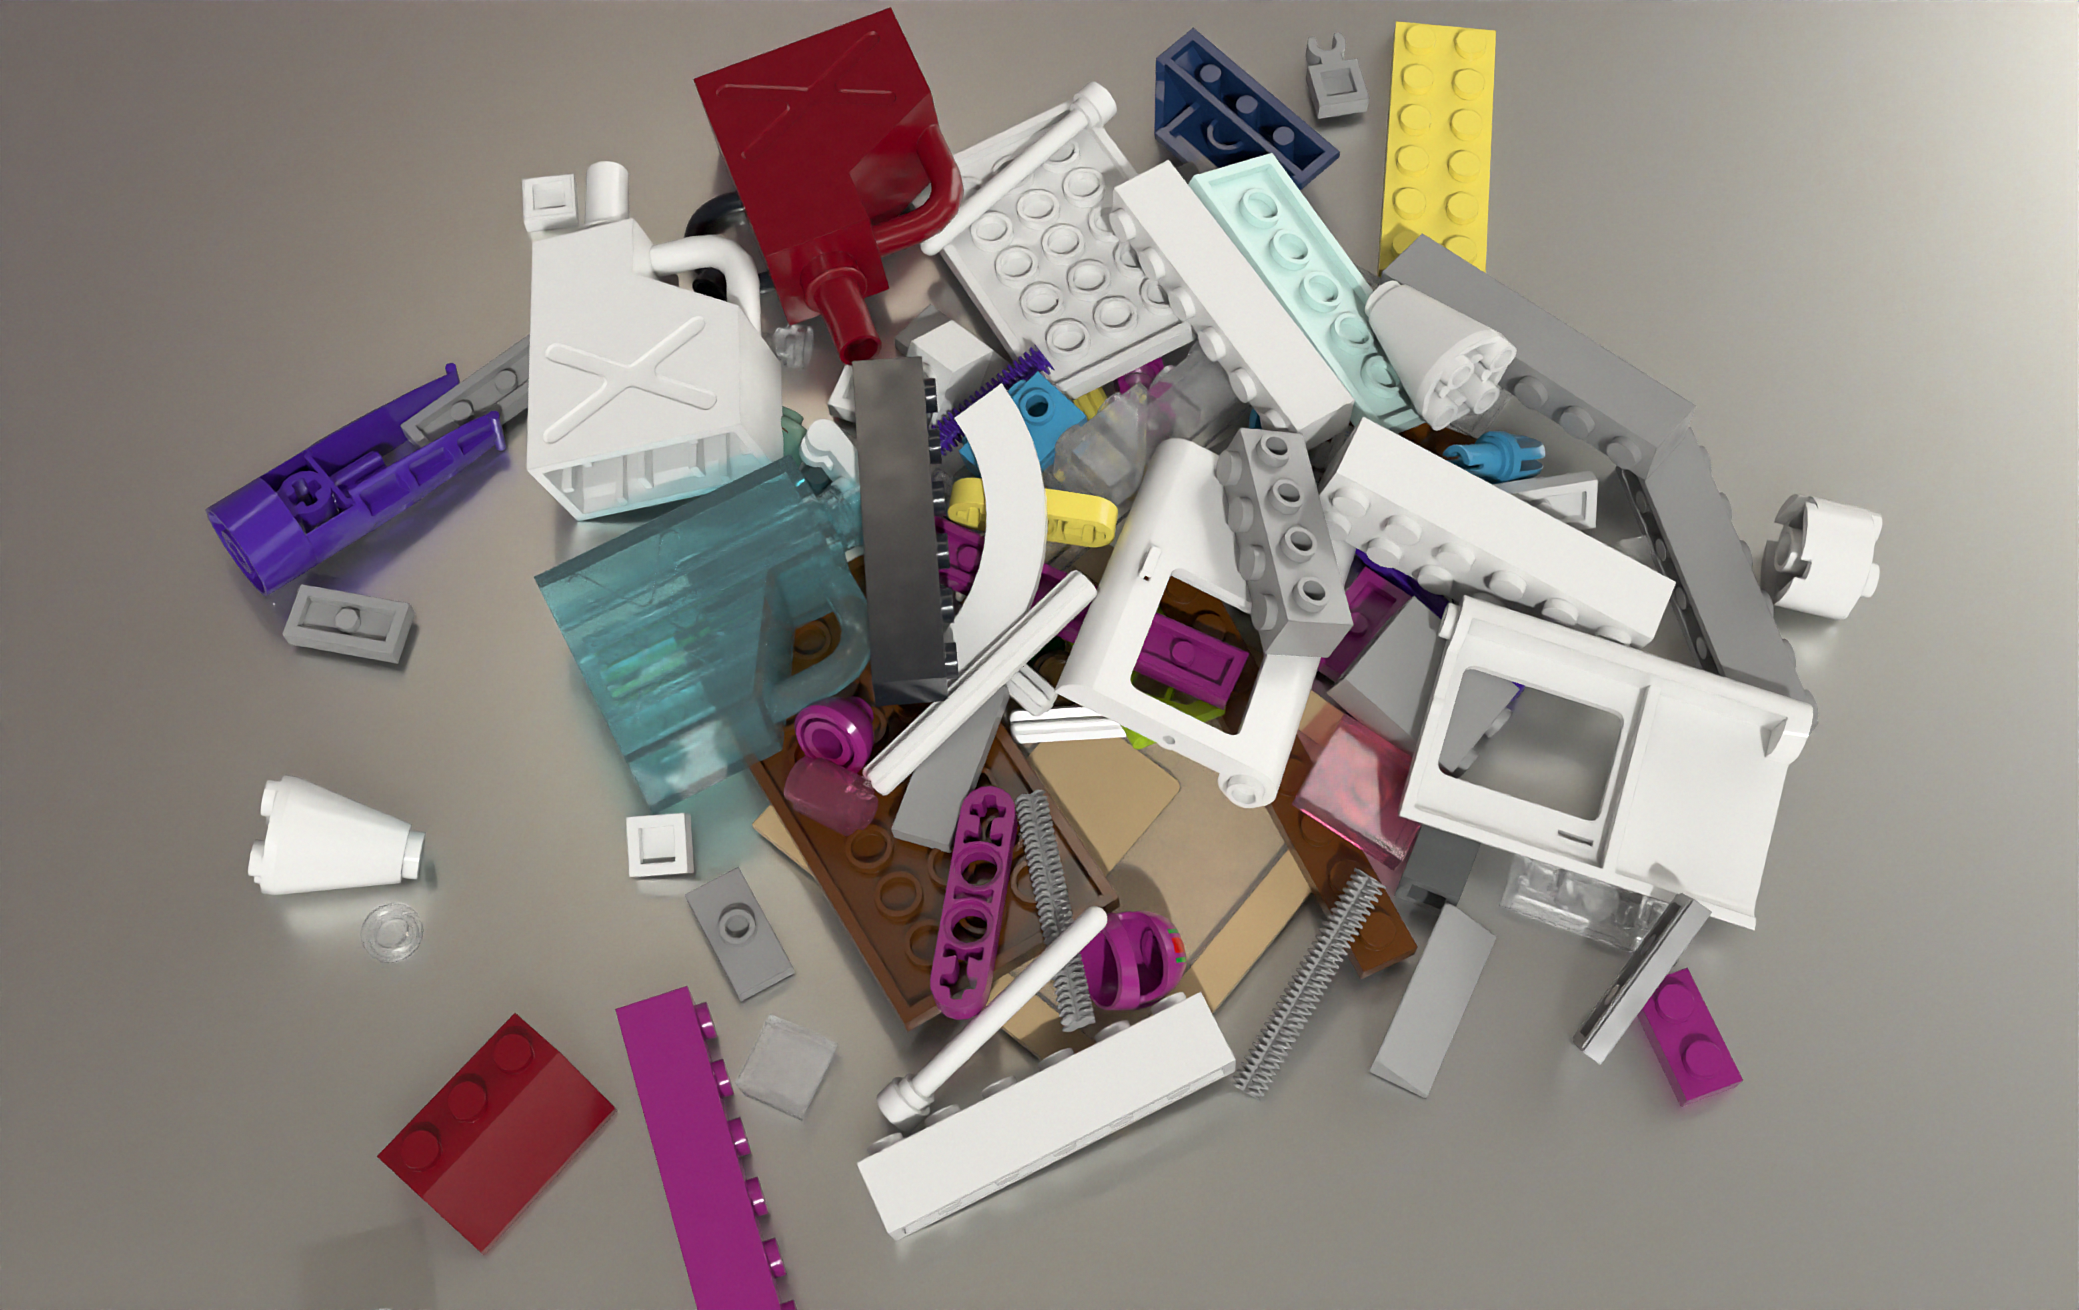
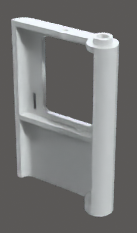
(1184, 533)
(1687, 781)

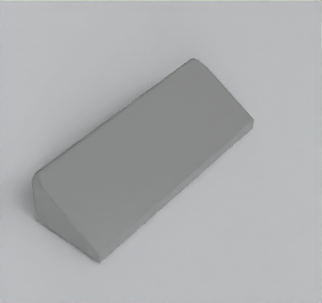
(1434, 1002)

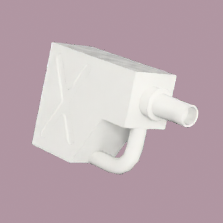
(638, 381)

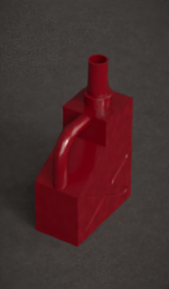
(825, 158)

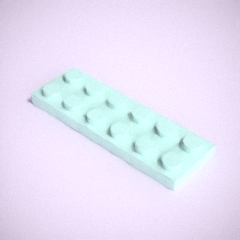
(1309, 278)

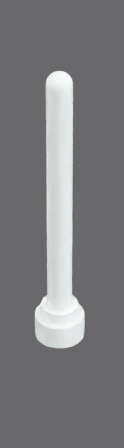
(1090, 108)
(908, 1099)

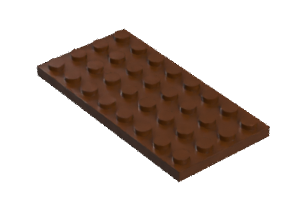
(894, 889)

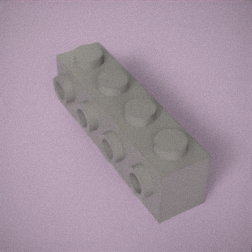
(1283, 544)

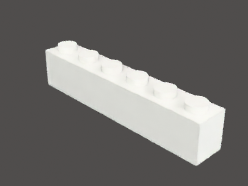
(1229, 307)
(1045, 1115)

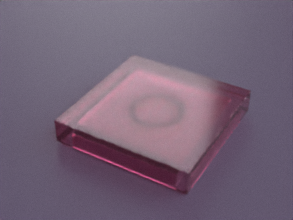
(1359, 790)

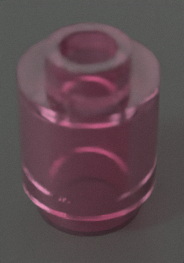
(831, 795)

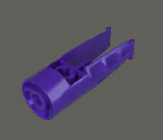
(343, 488)

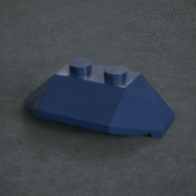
(1223, 116)

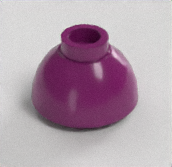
(837, 731)

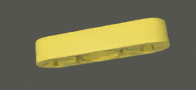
(1070, 515)

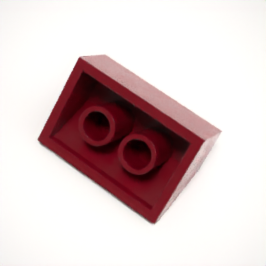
(498, 1133)

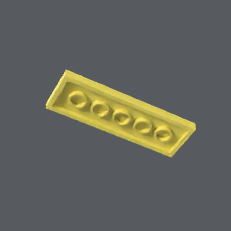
(1438, 141)

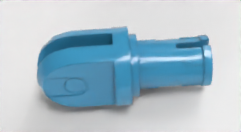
(1499, 457)

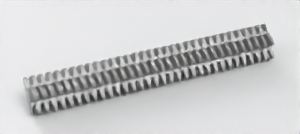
(1053, 906)
(1308, 984)

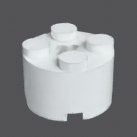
(1821, 557)

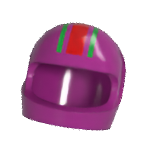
(1133, 961)

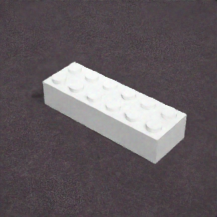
(1481, 541)

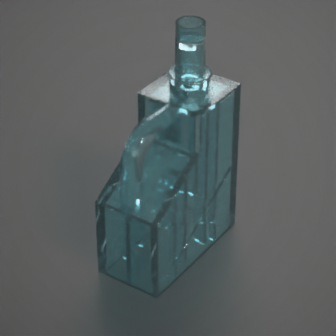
(698, 620)

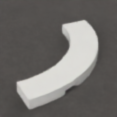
(1014, 527)

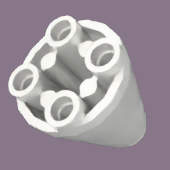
(1438, 353)
(329, 842)

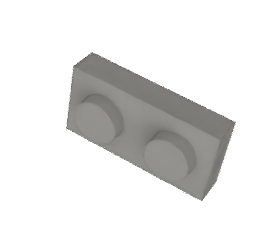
(349, 623)

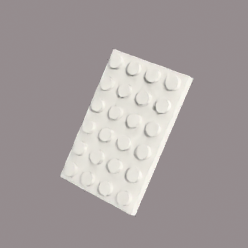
(1051, 265)

